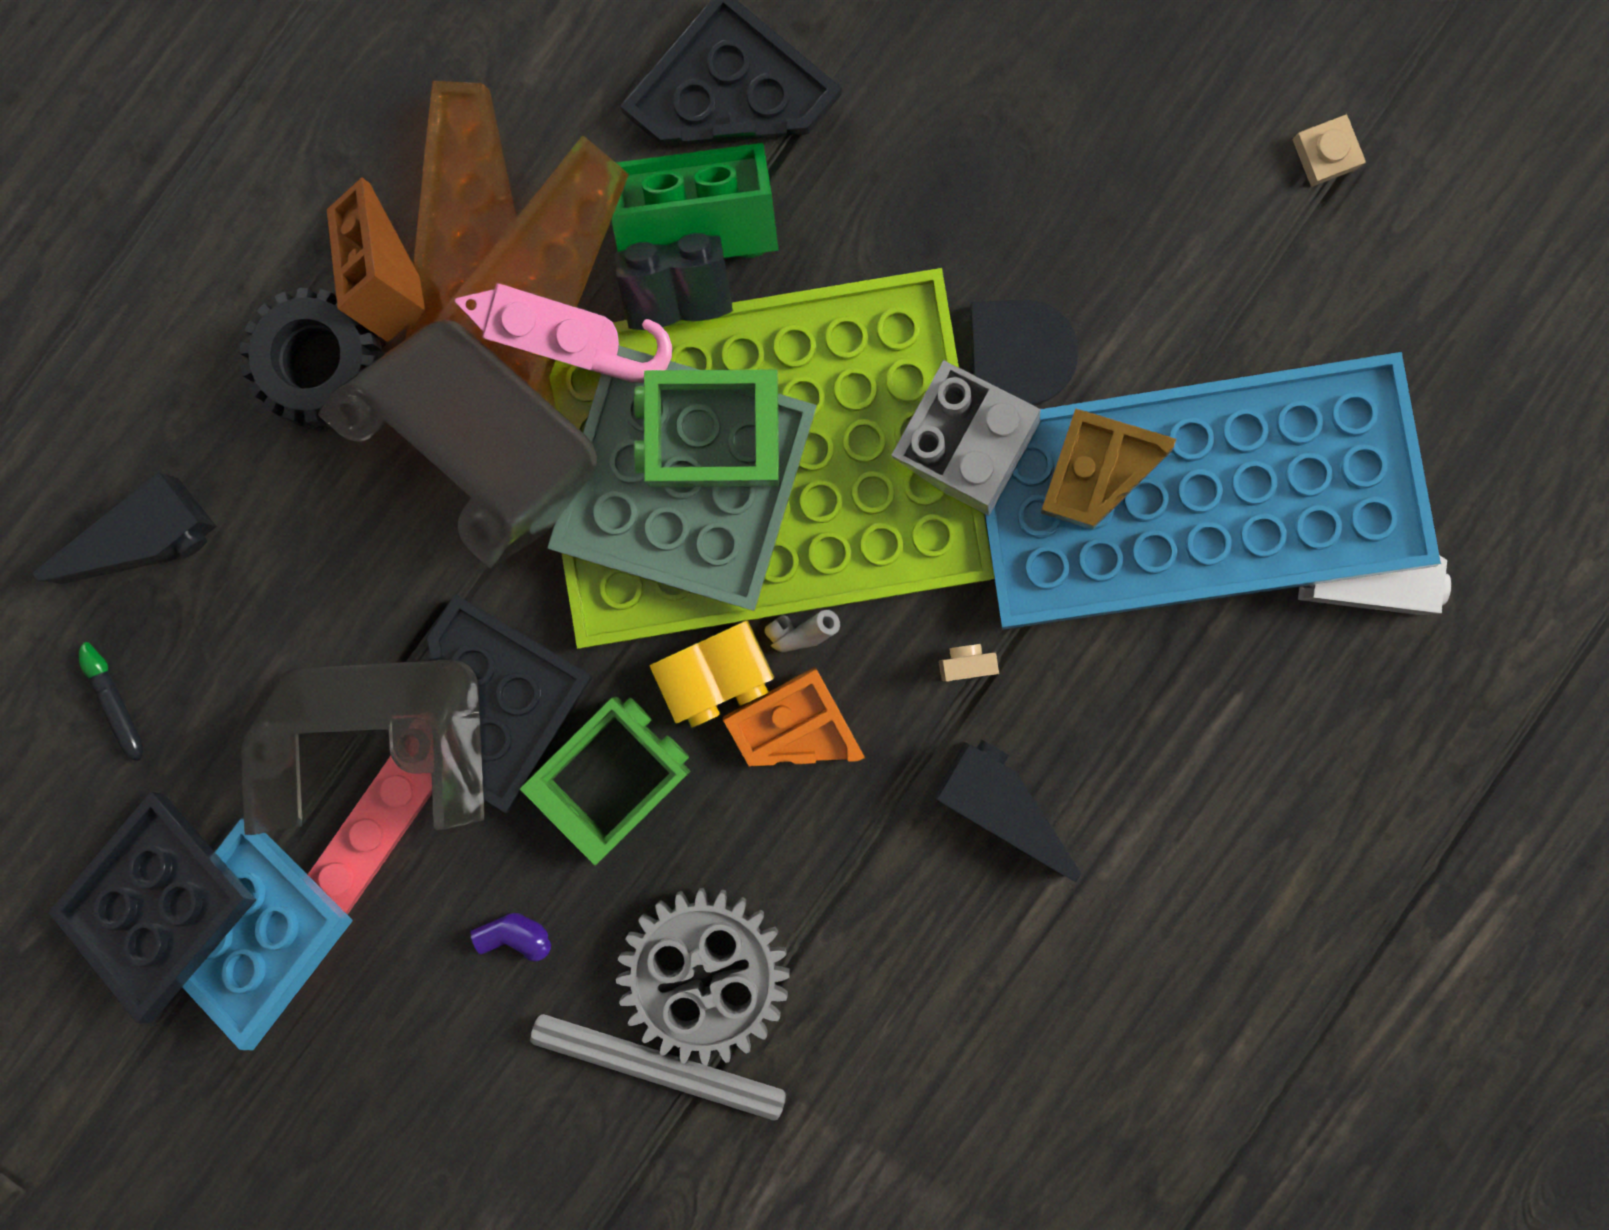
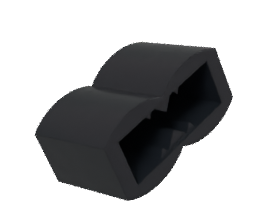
(673, 281)

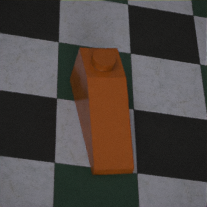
(370, 265)

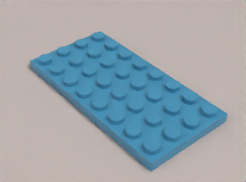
(1262, 493)

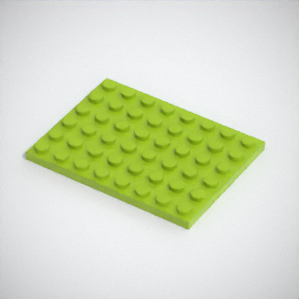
(855, 514)

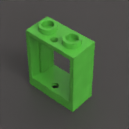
(648, 407)
(568, 815)

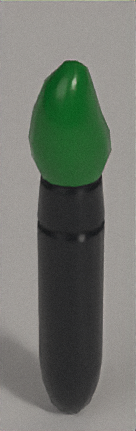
(96, 669)

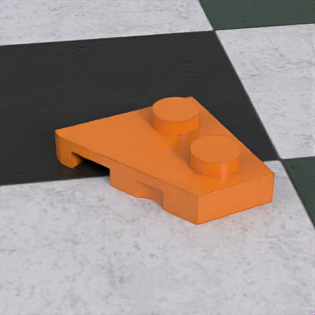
(793, 725)

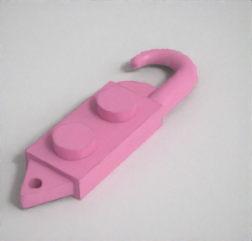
(560, 332)

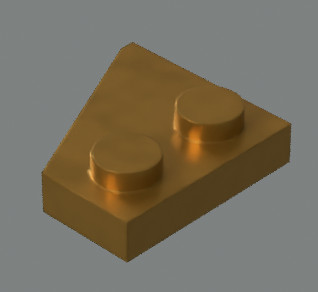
(1100, 467)

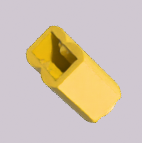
(713, 673)

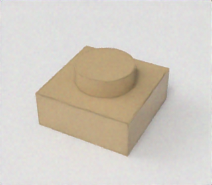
(1329, 150)
(968, 663)

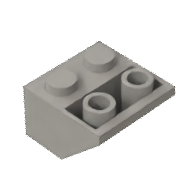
(967, 437)

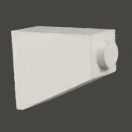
(1403, 592)

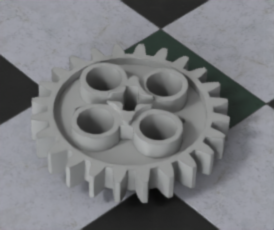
(718, 1022)

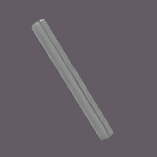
(659, 1069)

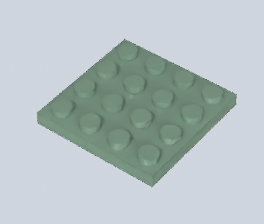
(683, 536)

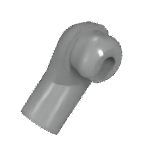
(806, 635)

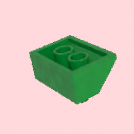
(699, 192)

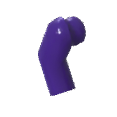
(515, 931)

